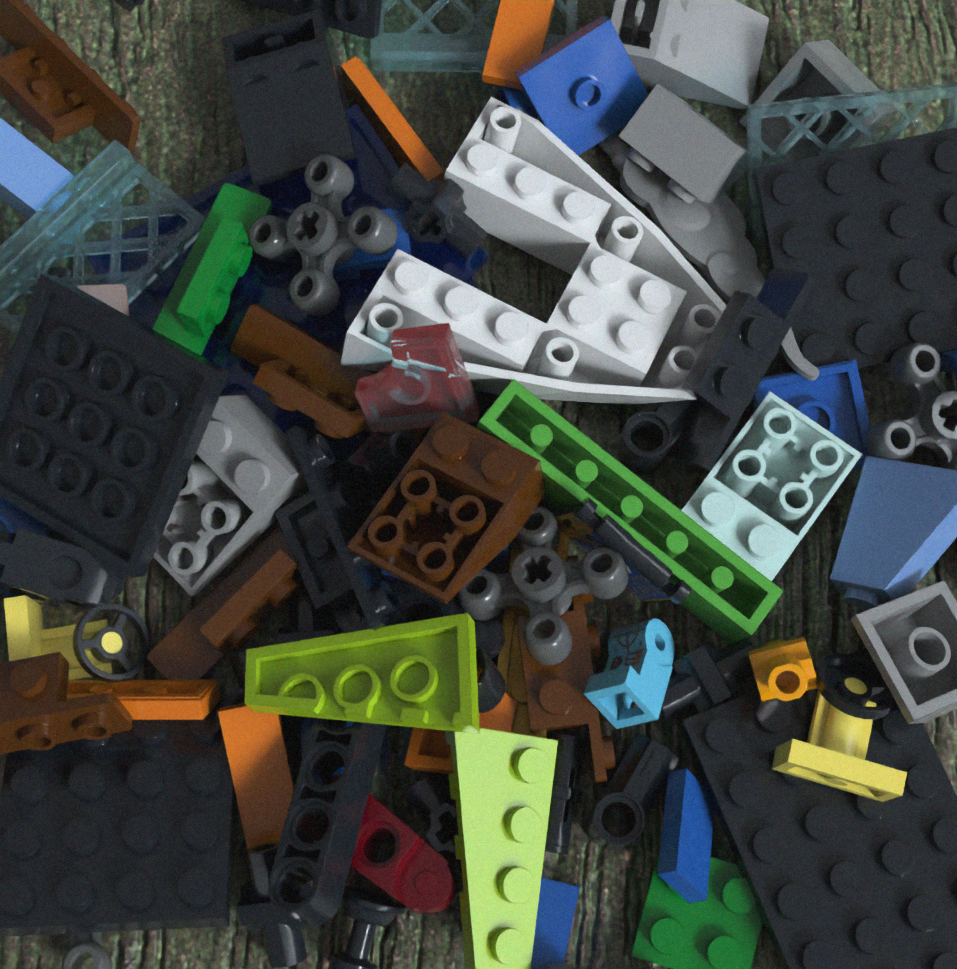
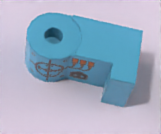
(635, 672)

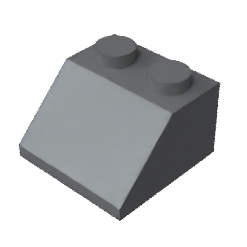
(813, 72)
(684, 146)
(915, 650)

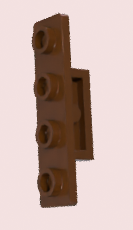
(55, 85)
(304, 374)
(230, 611)
(557, 691)
(38, 712)

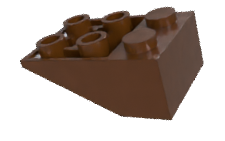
(451, 509)

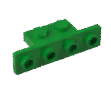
(212, 268)

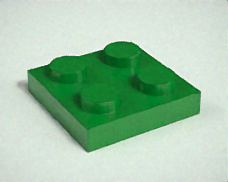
(701, 933)

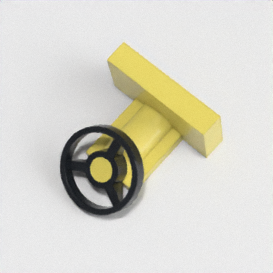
(87, 646)
(842, 733)

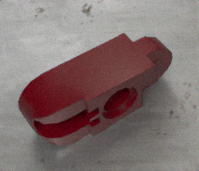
(414, 873)

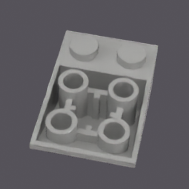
(694, 47)
(229, 494)

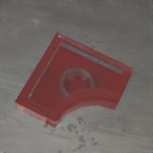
(418, 382)

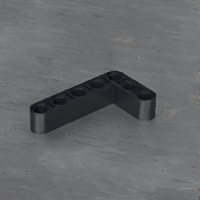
(340, 805)

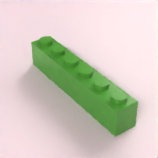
(725, 588)

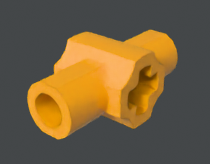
(783, 669)

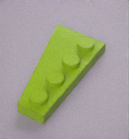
(386, 676)
(502, 819)

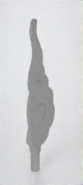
(704, 234)

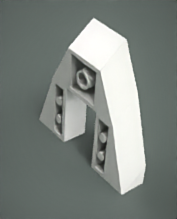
(623, 322)

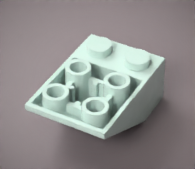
(771, 484)

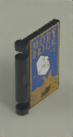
(646, 572)

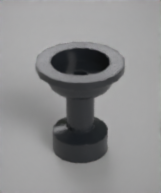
(368, 911)

